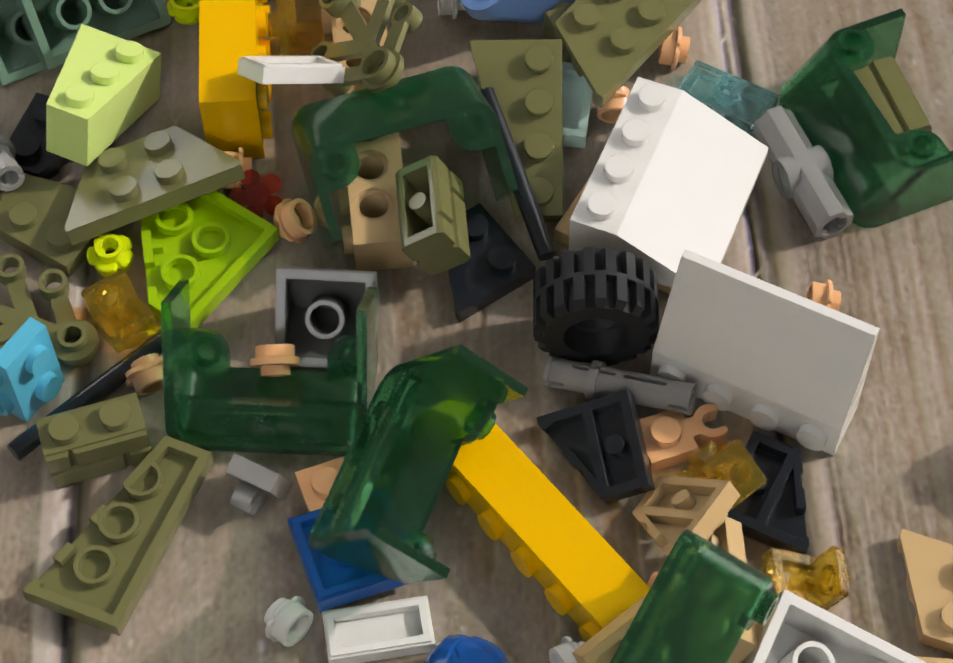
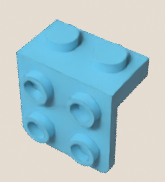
(28, 371)

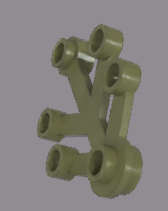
(380, 65)
(67, 325)

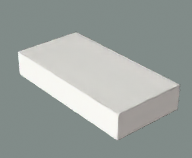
(291, 69)
(379, 630)

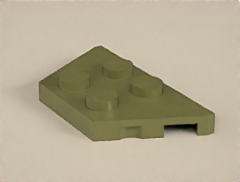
(616, 37)
(145, 180)

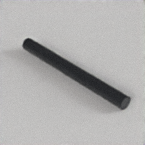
(524, 195)
(88, 395)

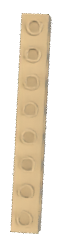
(374, 191)

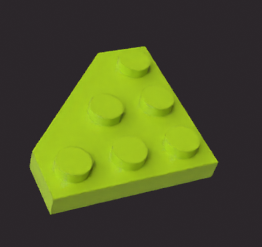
(203, 242)

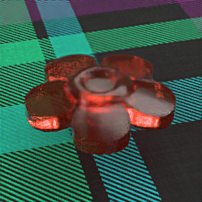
(258, 194)

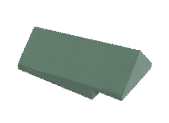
(41, 32)

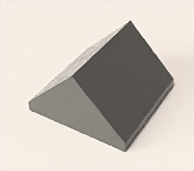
(318, 308)

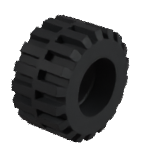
(595, 306)

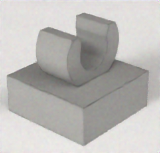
(255, 484)

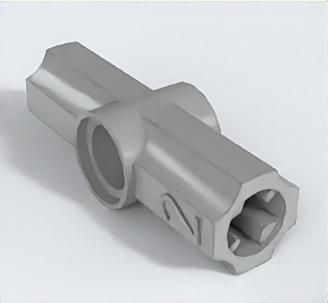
(803, 173)

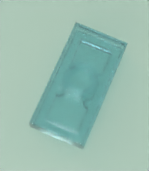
(728, 95)

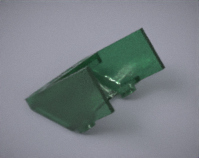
(330, 128)
(873, 167)
(243, 412)
(403, 459)
(697, 606)

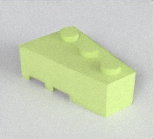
(99, 94)

